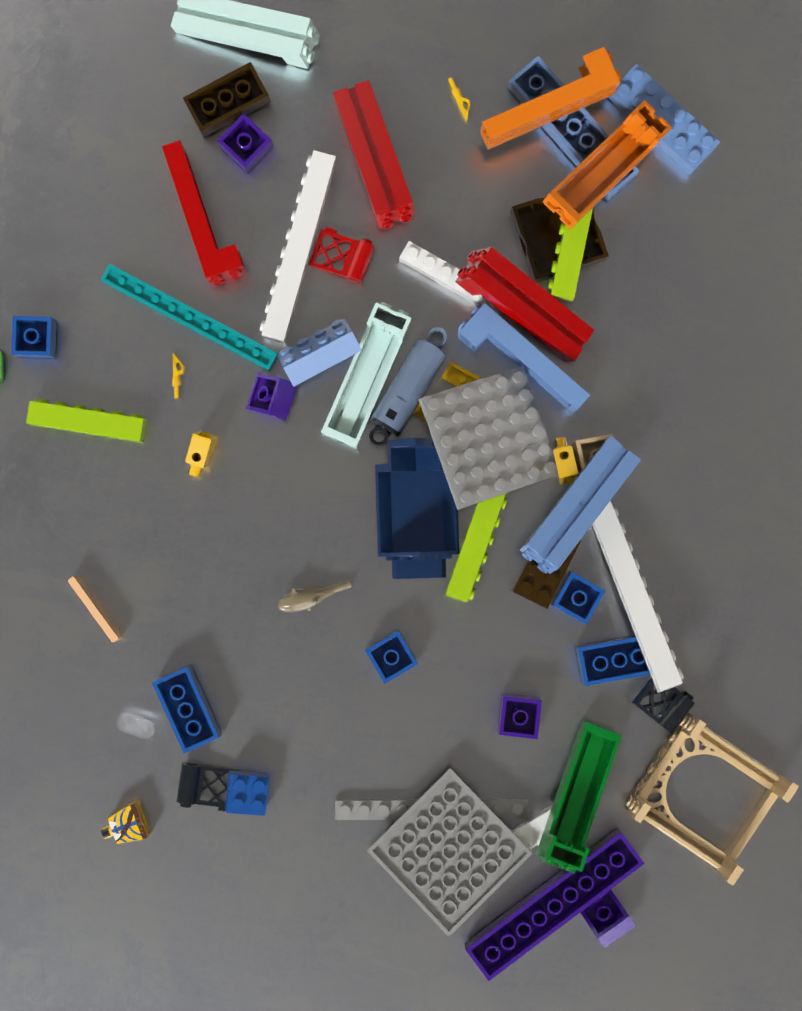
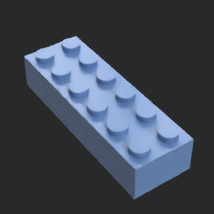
(688, 139)

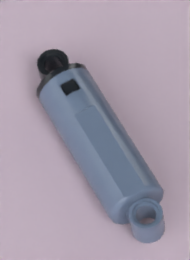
(408, 386)

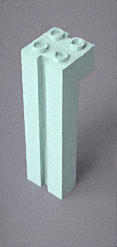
(249, 28)
(367, 374)

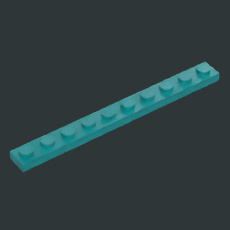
(189, 317)

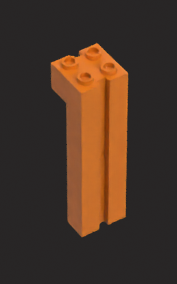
(597, 83)
(607, 165)

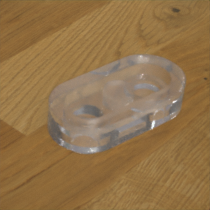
(136, 726)

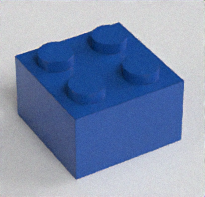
(33, 337)
(578, 597)
(391, 656)
(246, 792)

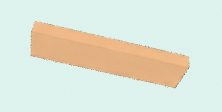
(94, 609)

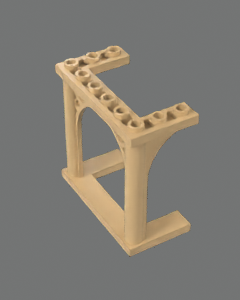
(641, 808)

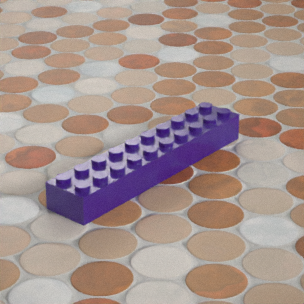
(552, 905)

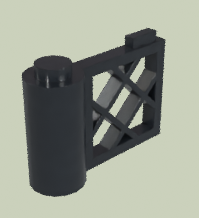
(672, 709)
(191, 785)

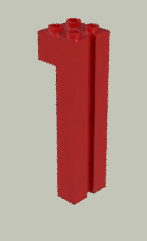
(374, 155)
(216, 263)
(524, 302)

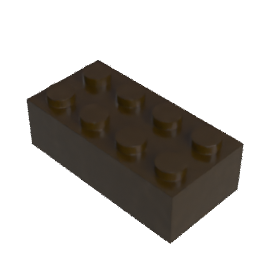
(227, 99)
(540, 586)

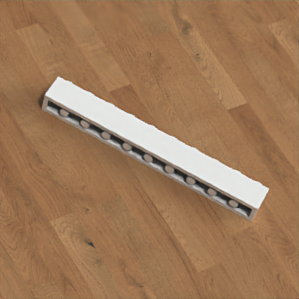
(299, 246)
(636, 600)

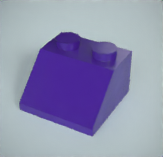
(271, 396)
(607, 919)

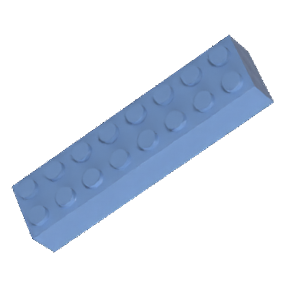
(574, 133)

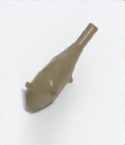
(309, 597)

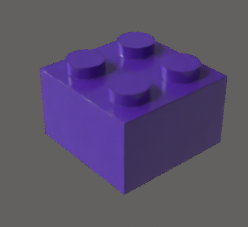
(245, 143)
(519, 716)

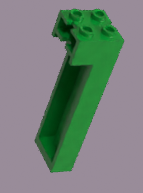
(578, 798)

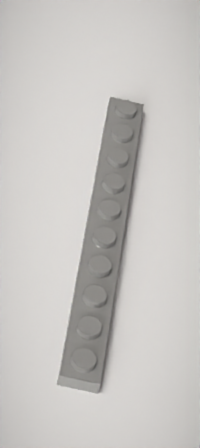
(394, 808)

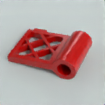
(357, 256)

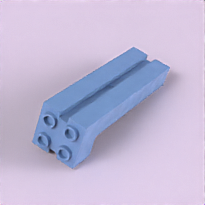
(488, 324)
(580, 506)

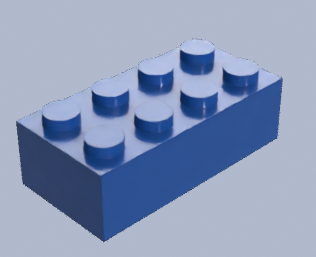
(611, 661)
(187, 709)

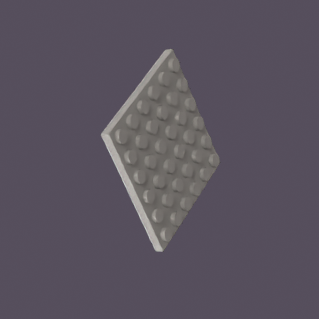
(489, 437)
(449, 852)

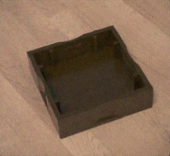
(539, 234)

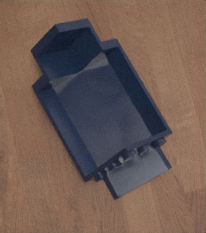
(415, 511)

